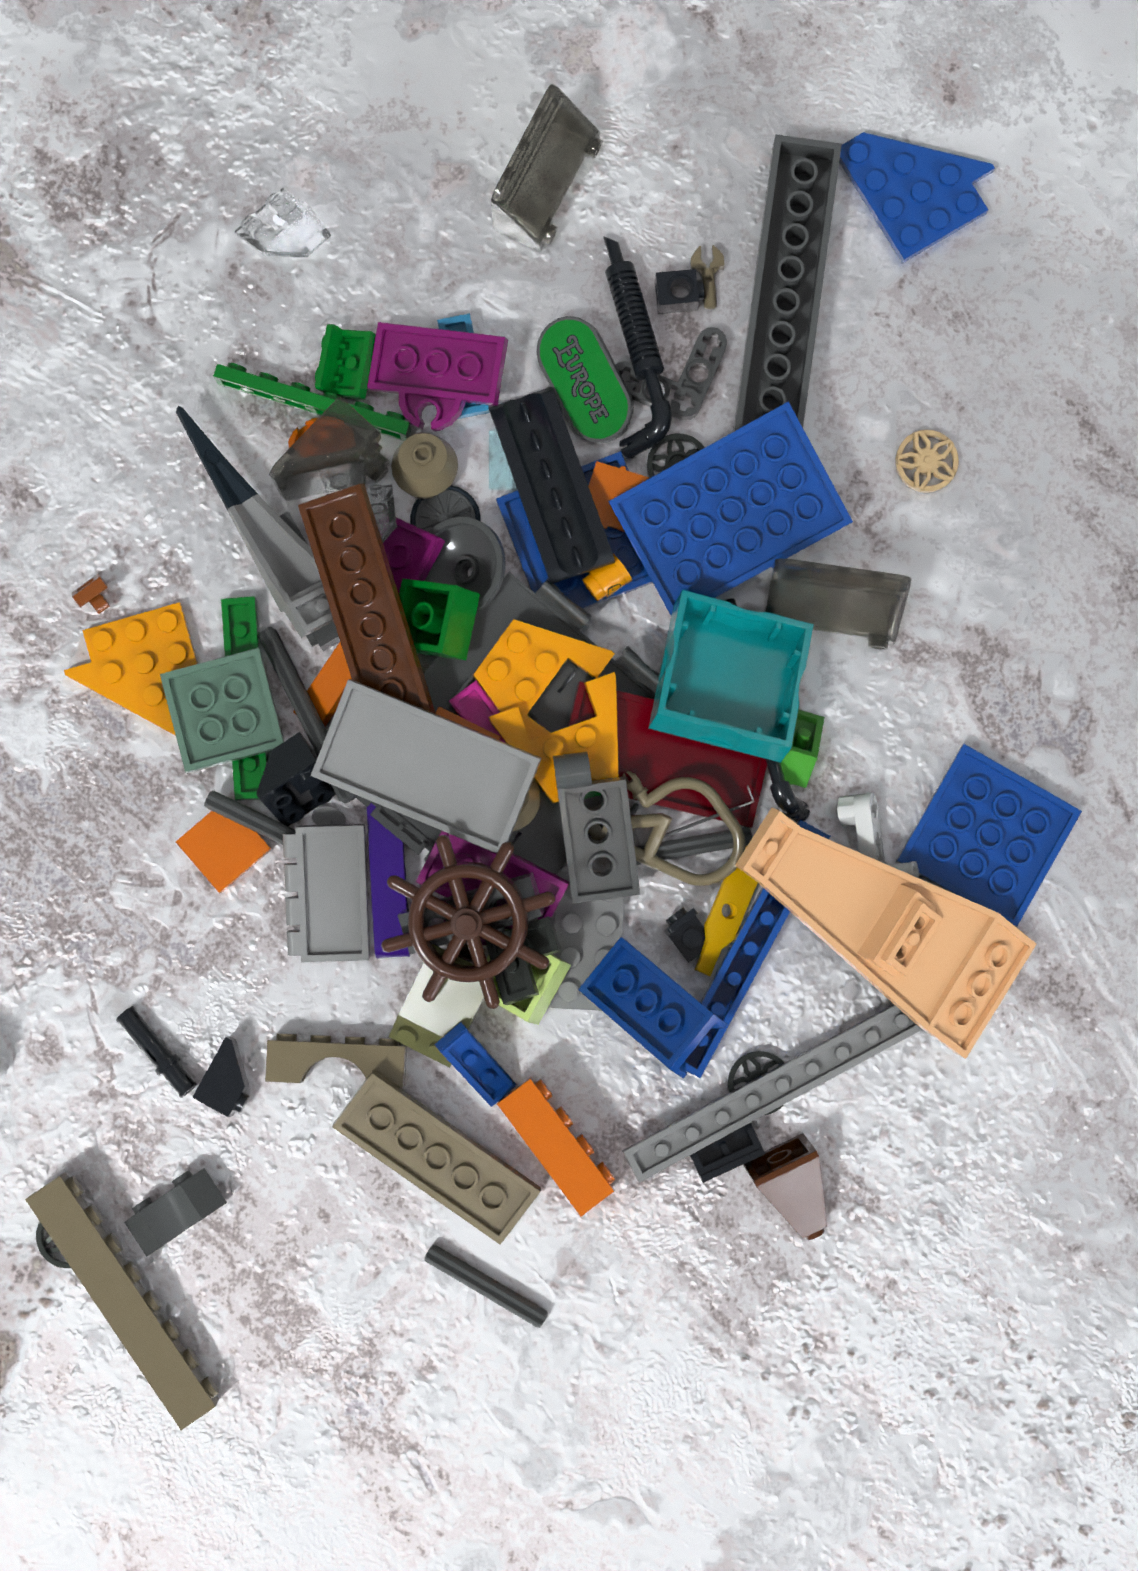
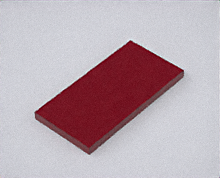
(664, 756)

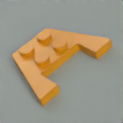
(525, 664)
(593, 735)

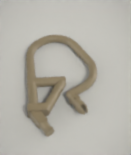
(661, 823)

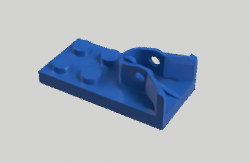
(649, 1005)

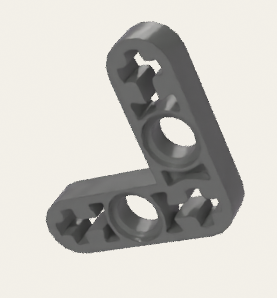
(686, 386)

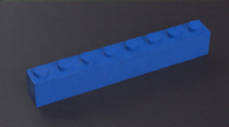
(740, 967)

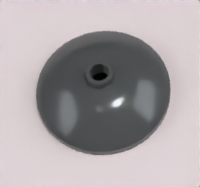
(466, 546)

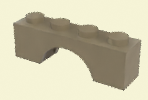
(292, 1059)

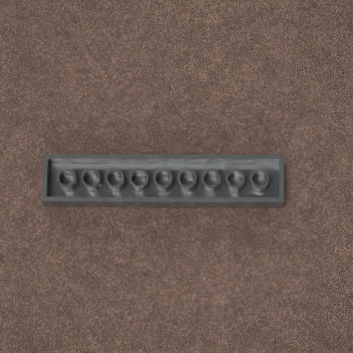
(788, 277)

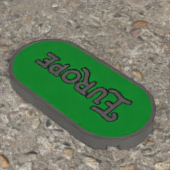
(585, 379)

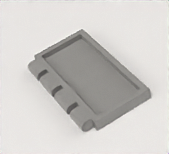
(330, 893)

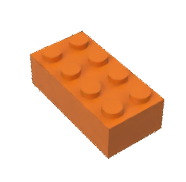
(556, 1146)

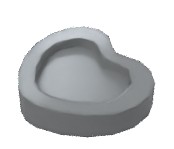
(328, 816)

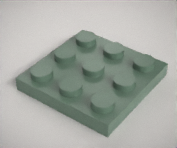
(222, 710)

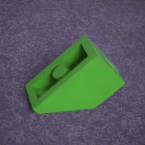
(801, 758)

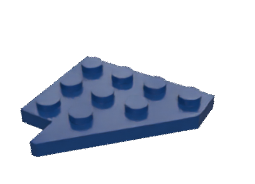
(914, 190)

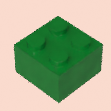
(439, 617)

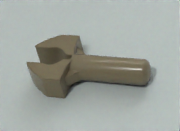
(708, 274)

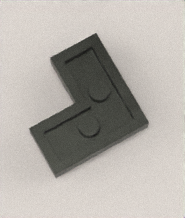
(517, 980)

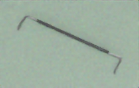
(700, 821)

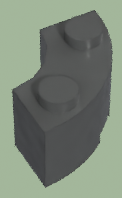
(175, 1211)

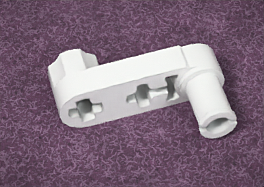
(864, 813)

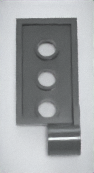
(573, 783)

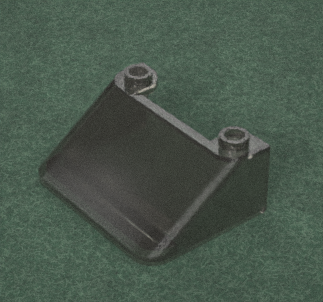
(543, 170)
(331, 455)
(839, 599)

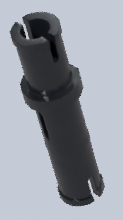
(157, 1052)

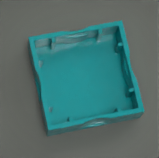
(731, 676)

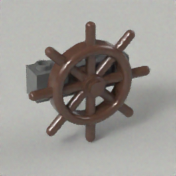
(468, 918)

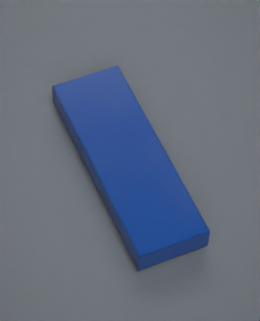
(475, 1064)

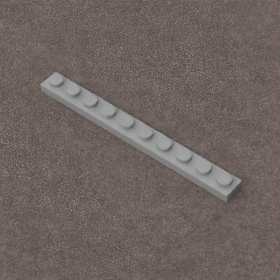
(768, 1092)

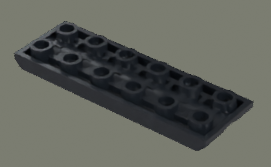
(551, 485)

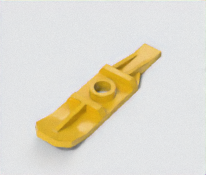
(719, 930)

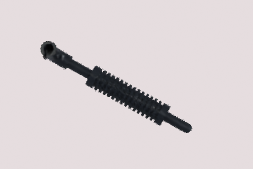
(641, 347)

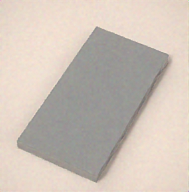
(425, 766)

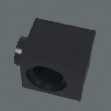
(667, 301)

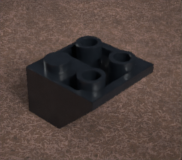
(288, 784)

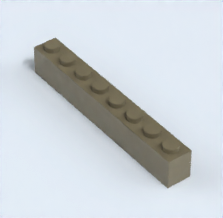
(123, 1300)

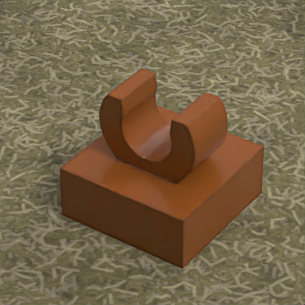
(91, 592)

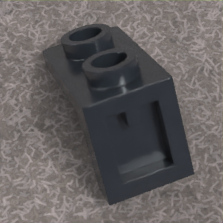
(686, 933)

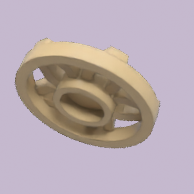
(926, 461)

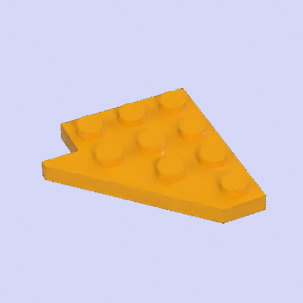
(132, 655)

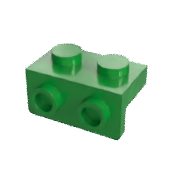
(345, 362)

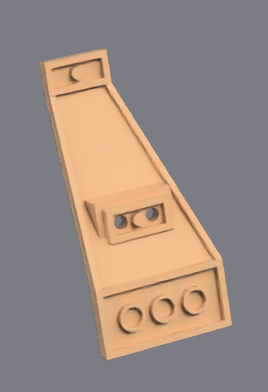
(913, 941)

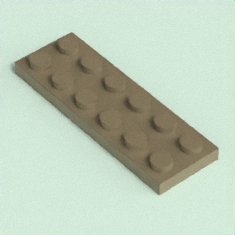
(436, 1157)

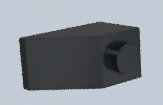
(224, 1081)

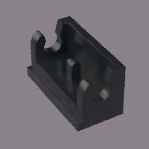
(727, 1153)

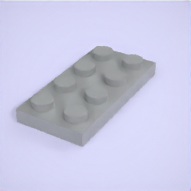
(585, 937)

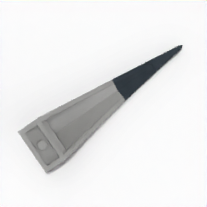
(276, 549)

